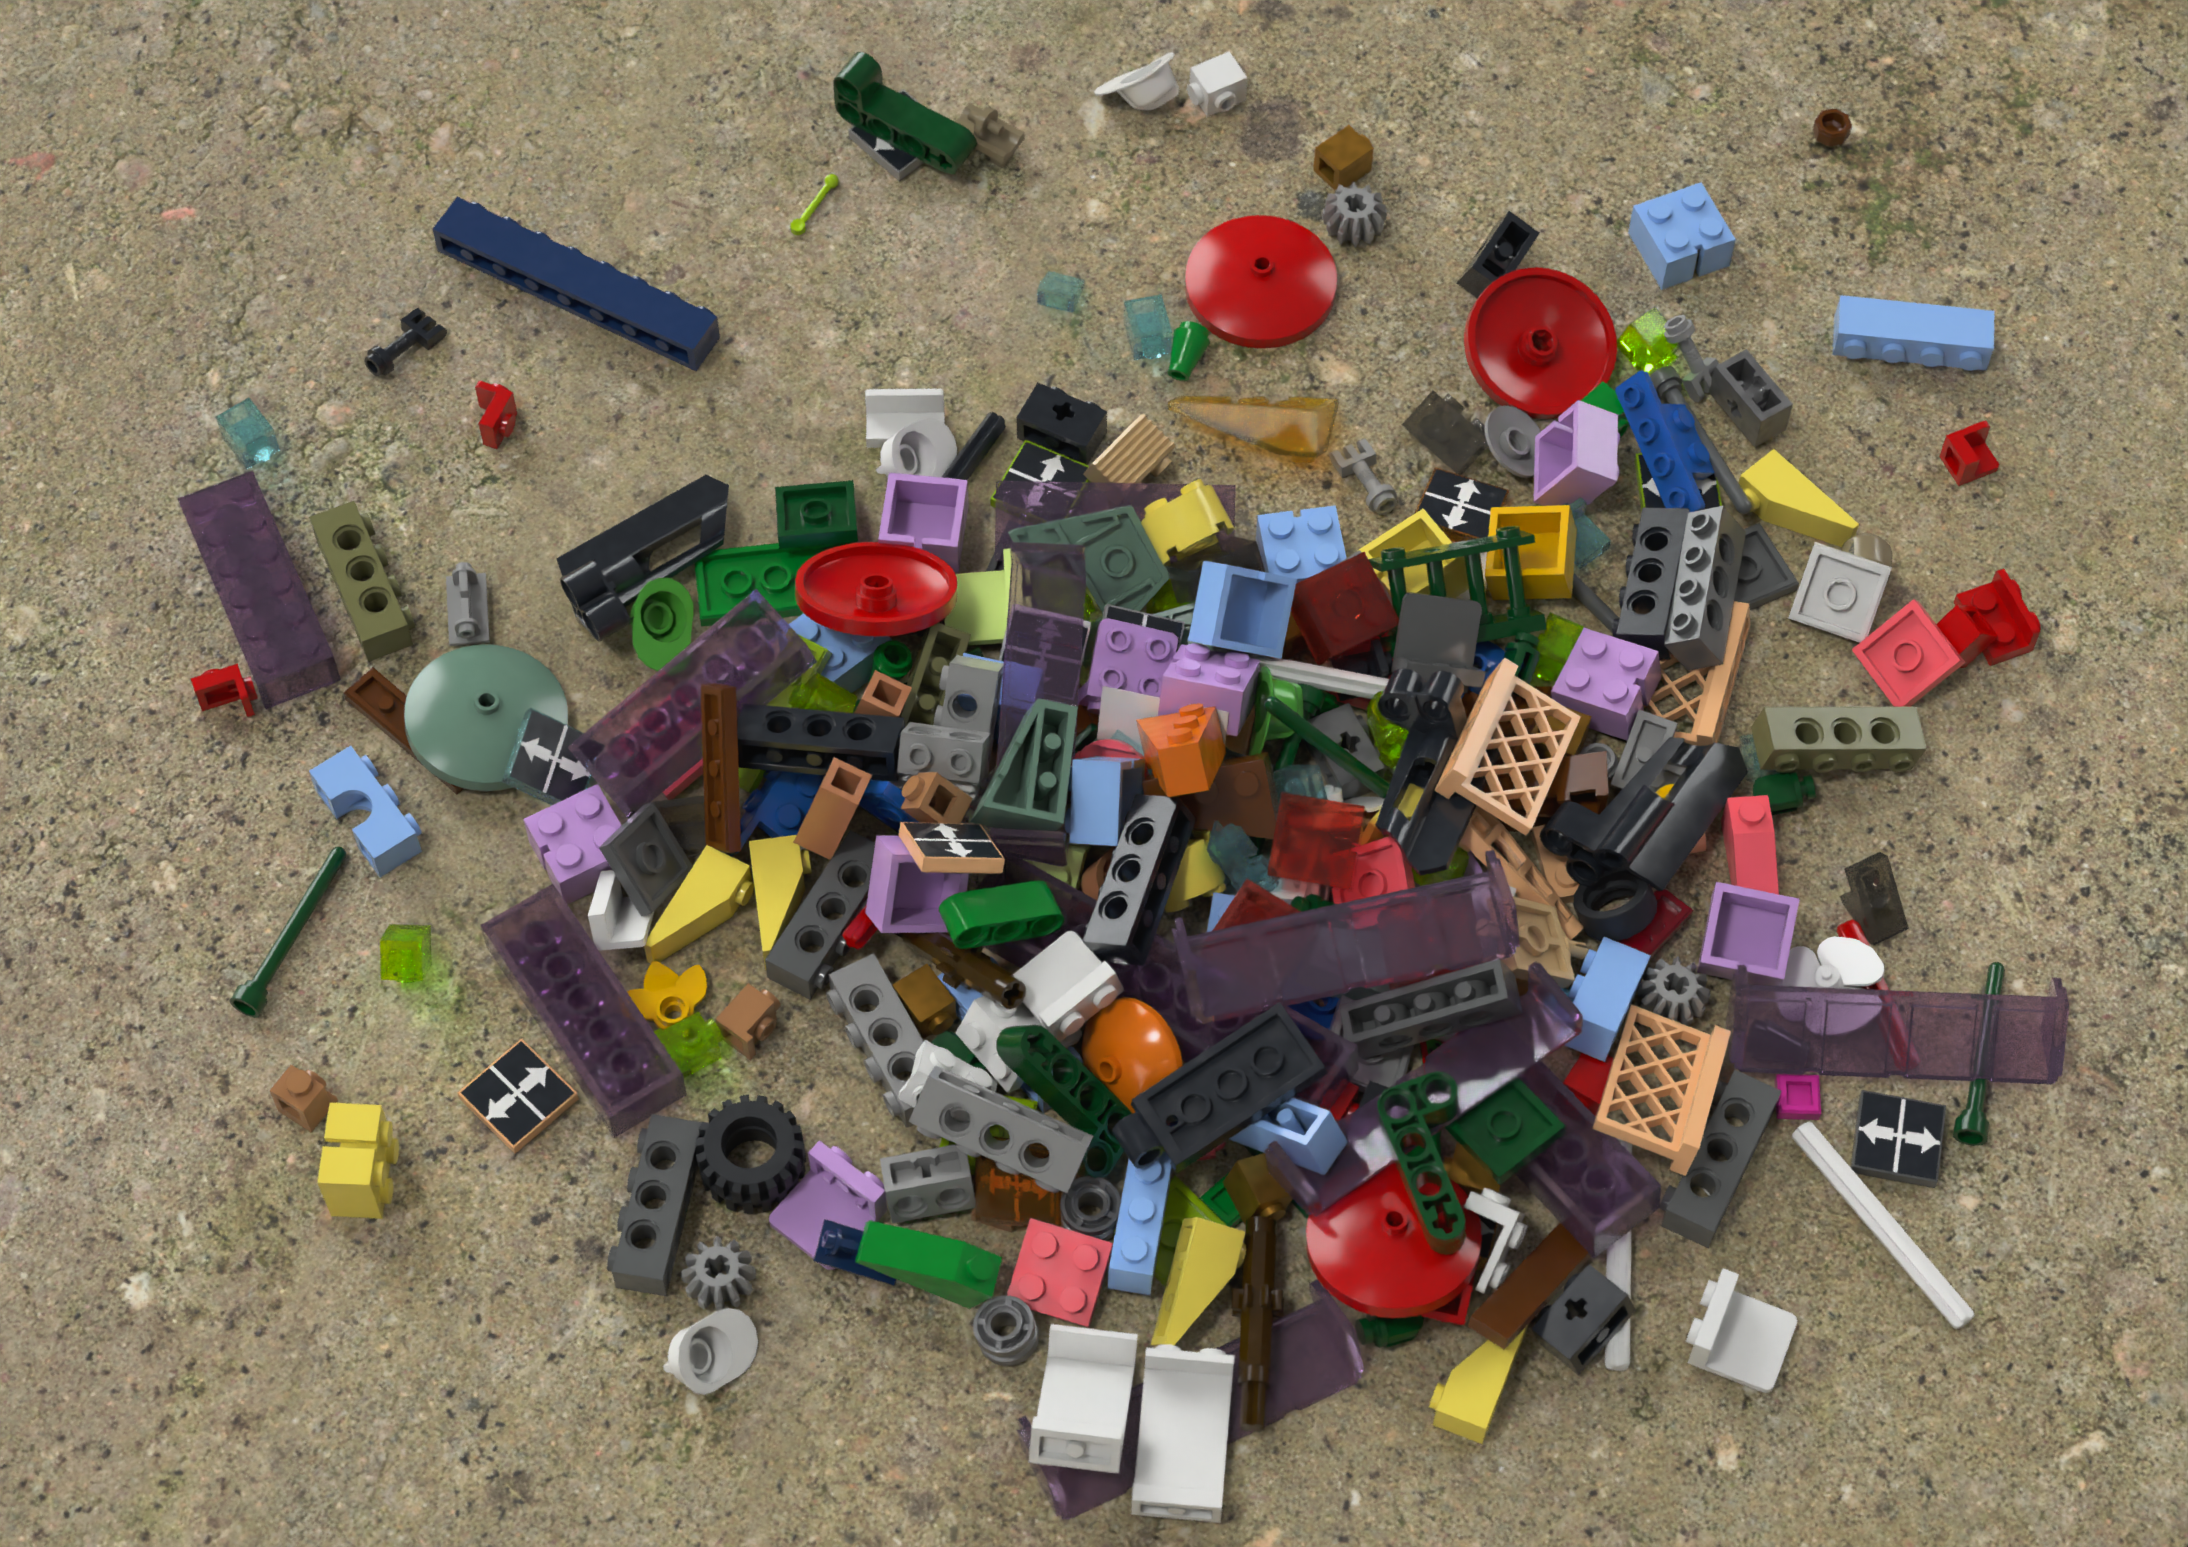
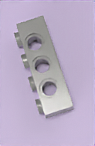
(979, 679)
(867, 984)
(987, 1108)

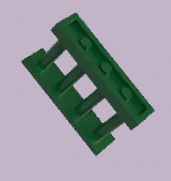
(1519, 614)

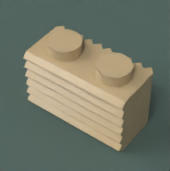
(1133, 455)

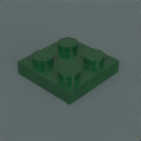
(816, 514)
(1507, 1130)

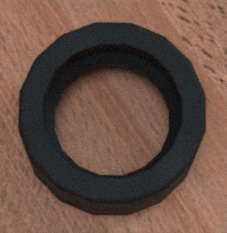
(1619, 922)

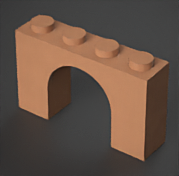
(843, 783)

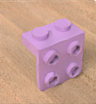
(1128, 660)
(829, 1192)

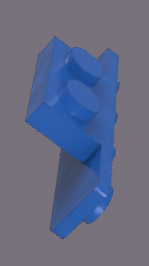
(1666, 442)
(779, 804)

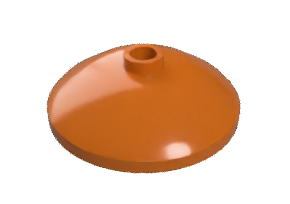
(1129, 1048)

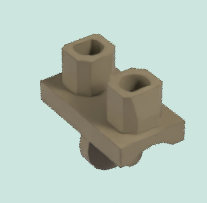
(992, 134)

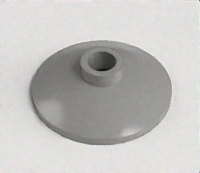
(1512, 439)

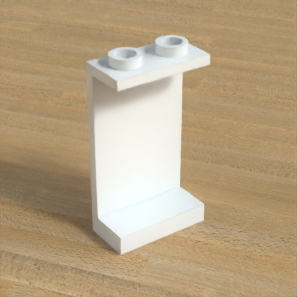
(1084, 1399)
(1183, 1434)

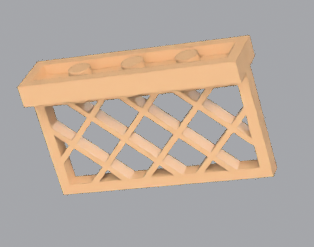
(1716, 689)
(1476, 739)
(1697, 1088)

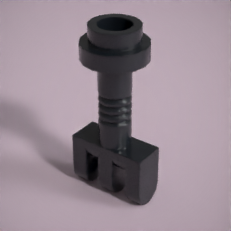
(416, 329)

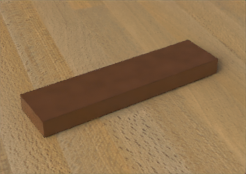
(385, 708)
(720, 767)
(1529, 1287)

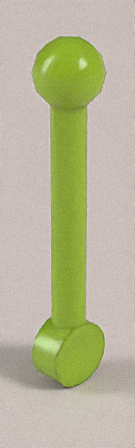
(798, 225)

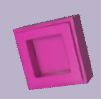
(1798, 1097)

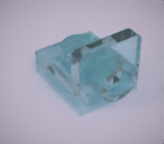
(1590, 539)
(1300, 780)

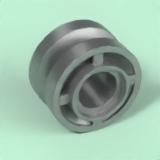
(1093, 1192)
(999, 1313)

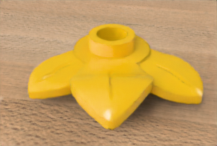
(668, 992)

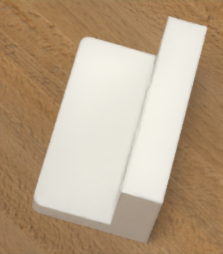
(896, 408)
(615, 919)

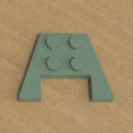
(1119, 558)

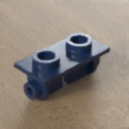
(839, 1249)

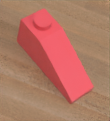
(1750, 843)

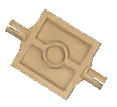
(1543, 942)

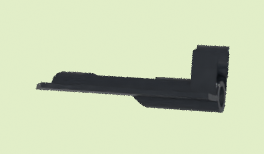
(614, 566)
(1434, 723)
(1640, 827)

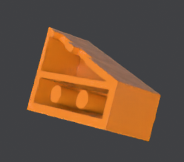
(1183, 748)

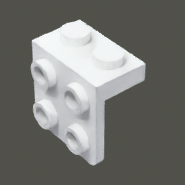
(1067, 985)
(980, 1033)
(1495, 1207)
(1740, 1335)

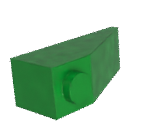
(930, 1262)

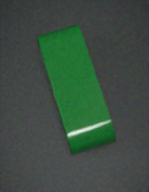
(1001, 914)

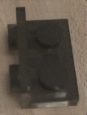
(1446, 432)

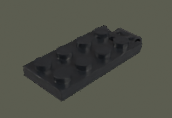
(1220, 1092)

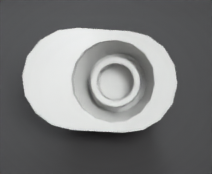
(1145, 87)
(919, 449)
(713, 1351)

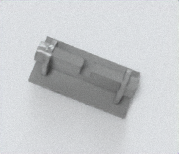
(467, 606)

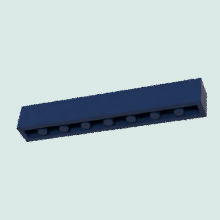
(577, 283)

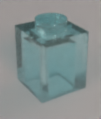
(1147, 327)
(248, 433)

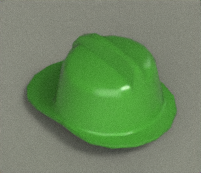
(661, 622)
(1265, 725)

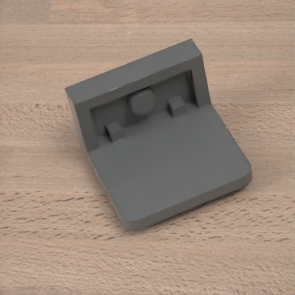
(1438, 636)

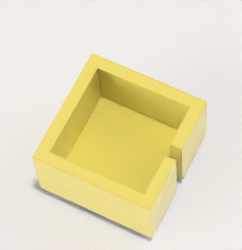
(1414, 534)
(357, 1172)

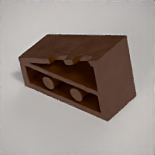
(1577, 780)
(1239, 795)

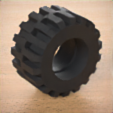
(745, 1123)

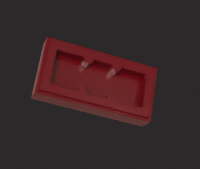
(1667, 921)

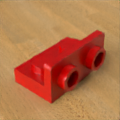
(2007, 614)

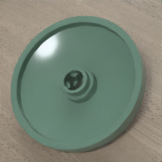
(470, 710)

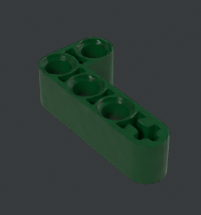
(898, 119)
(1032, 1055)
(1428, 1166)

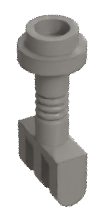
(1697, 381)
(1380, 497)

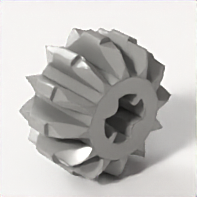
(1354, 214)
(1674, 991)
(714, 1261)

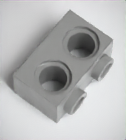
(945, 750)
(927, 1183)

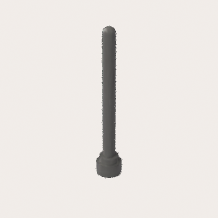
(1669, 389)

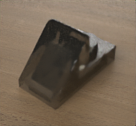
(1874, 898)

